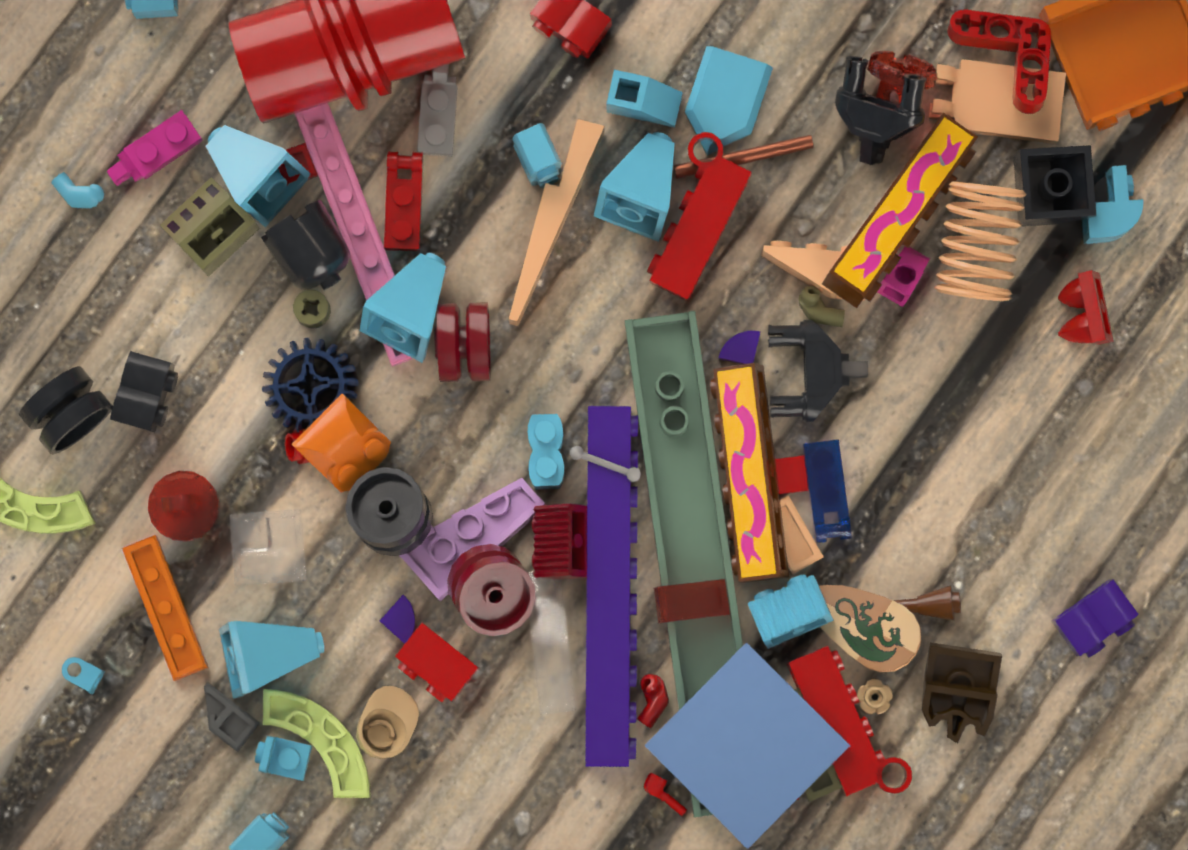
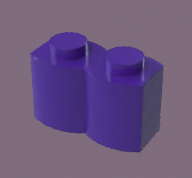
(1095, 618)

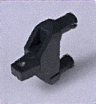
(874, 118)
(824, 369)

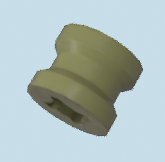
(316, 314)

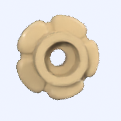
(884, 694)

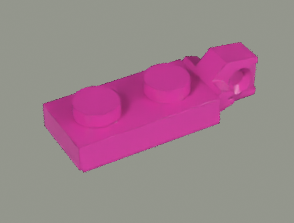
(155, 149)

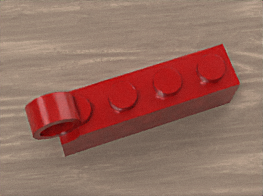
(701, 223)
(825, 691)

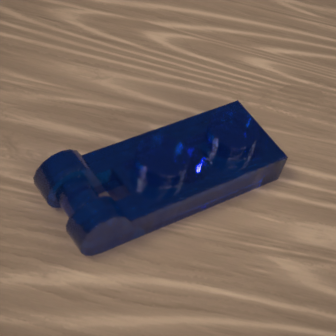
(827, 489)

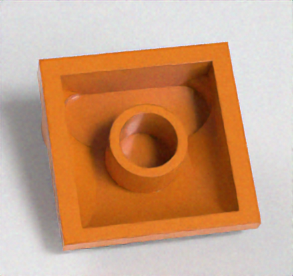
(343, 444)

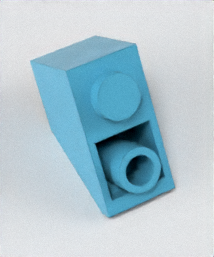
(643, 99)

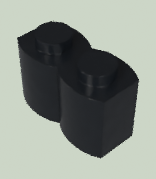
(143, 392)

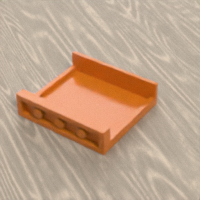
(1120, 55)

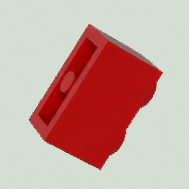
(436, 663)

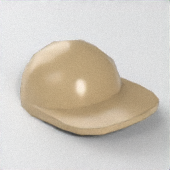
(387, 722)

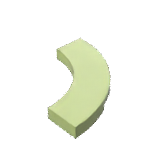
(43, 514)
(326, 734)

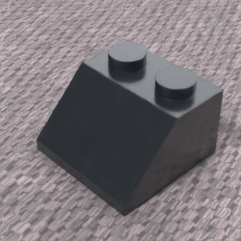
(1056, 185)

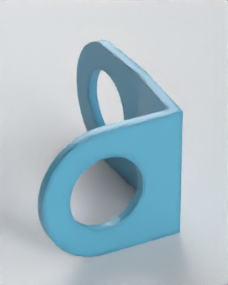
(89, 676)

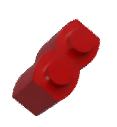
(573, 22)

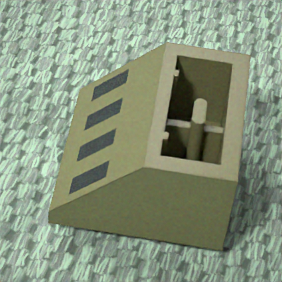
(210, 226)

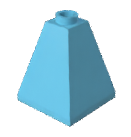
(252, 172)
(639, 188)
(406, 306)
(265, 652)

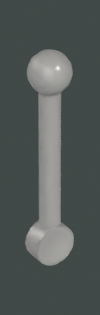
(633, 474)

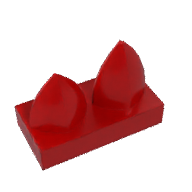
(1093, 324)

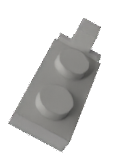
(437, 113)

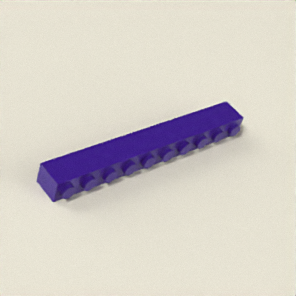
(608, 589)

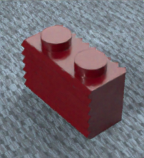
(560, 541)

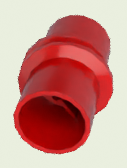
(338, 50)

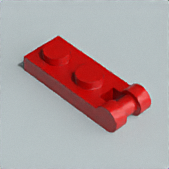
(403, 203)

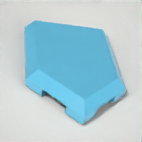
(726, 96)

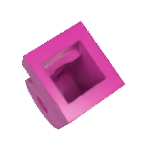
(904, 277)

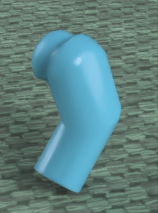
(78, 195)

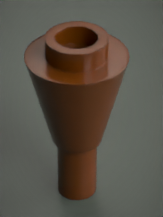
(938, 603)

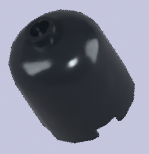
(309, 248)

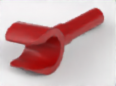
(655, 785)

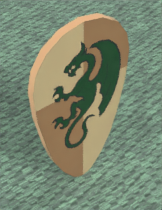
(871, 628)

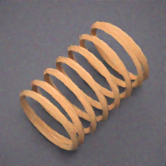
(970, 289)

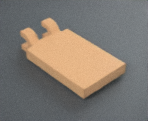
(985, 102)

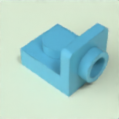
(283, 757)

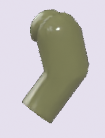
(817, 311)

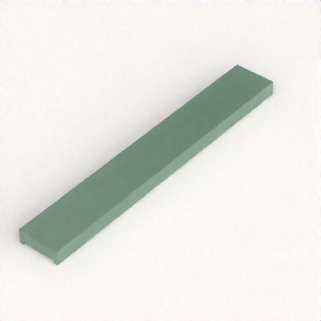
(683, 491)

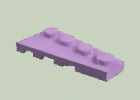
(487, 522)

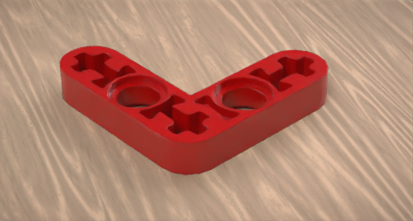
(1017, 41)

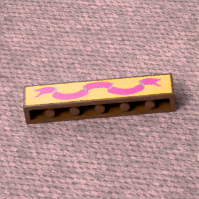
(900, 210)
(750, 473)

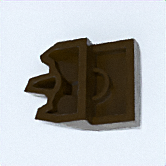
(960, 688)

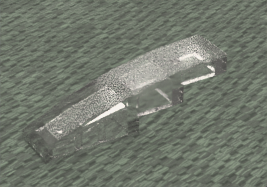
(551, 648)

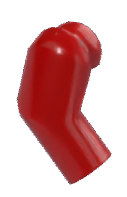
(656, 699)

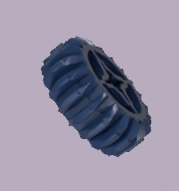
(292, 386)

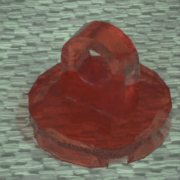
(892, 70)
(183, 506)

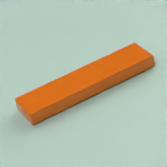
(165, 608)

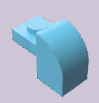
(1116, 215)

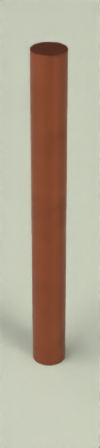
(751, 154)

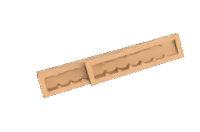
(553, 212)

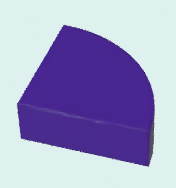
(740, 348)
(400, 619)

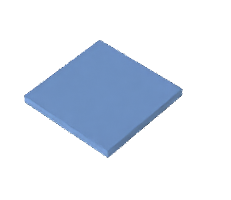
(747, 745)

